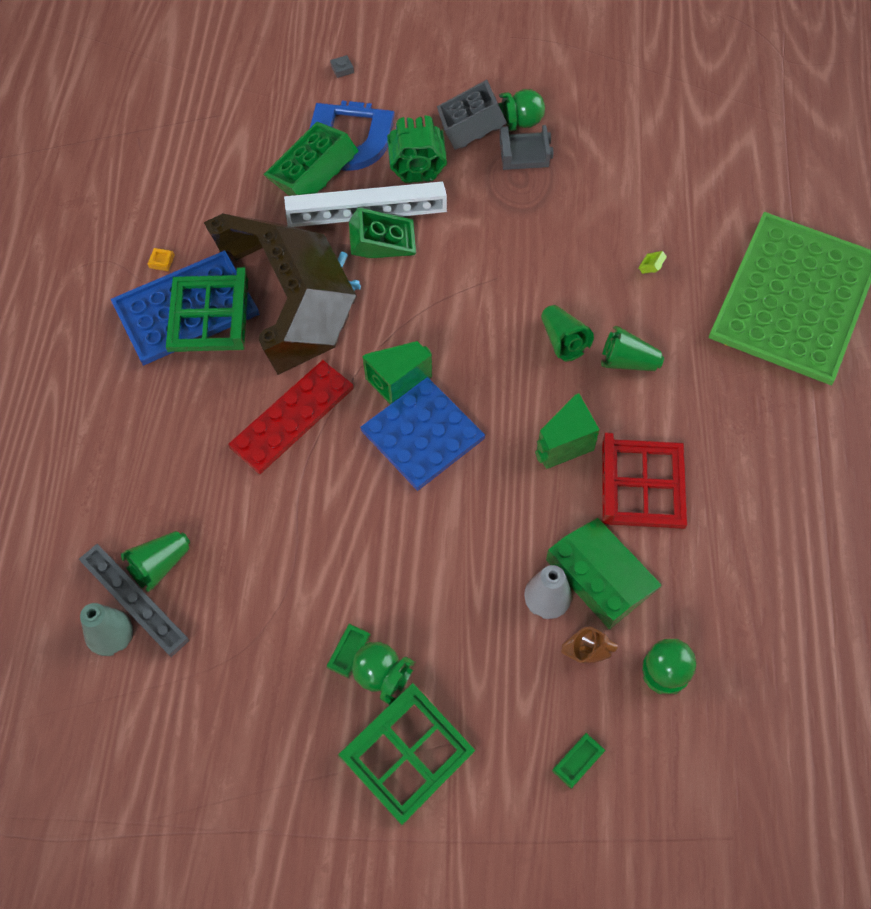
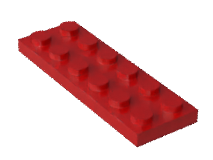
(291, 416)

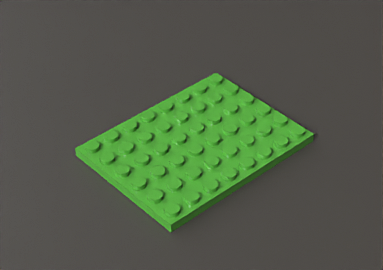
(795, 298)

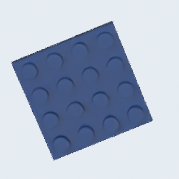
(422, 433)

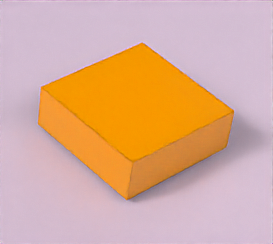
(161, 259)

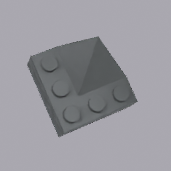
(471, 115)

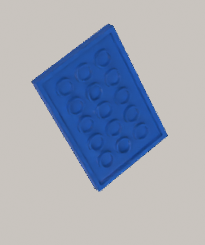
(147, 307)

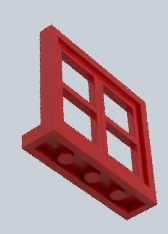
(611, 481)

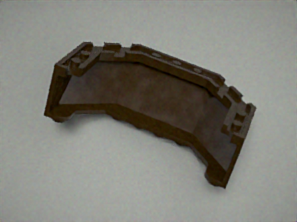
(310, 276)

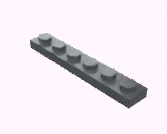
(134, 600)

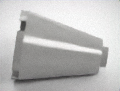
(548, 593)

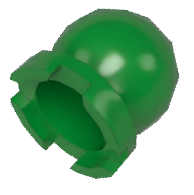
(522, 109)
(669, 666)
(379, 669)

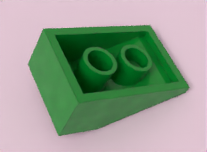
(381, 235)

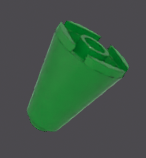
(566, 333)
(630, 352)
(155, 558)

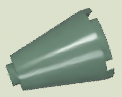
(105, 629)

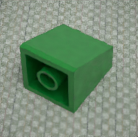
(397, 369)
(567, 434)

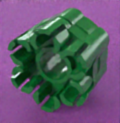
(416, 152)

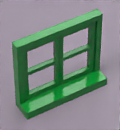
(237, 312)
(380, 726)

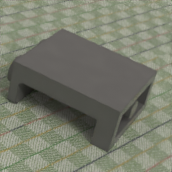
(525, 150)

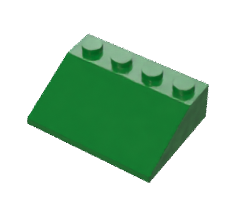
(312, 160)
(603, 572)

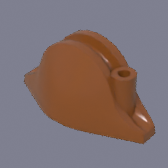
(589, 646)

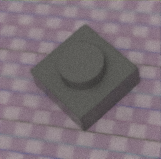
(342, 66)

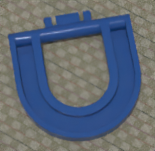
(380, 127)

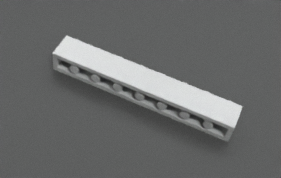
(341, 205)

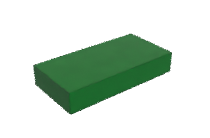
(346, 649)
(578, 760)

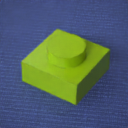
(652, 262)

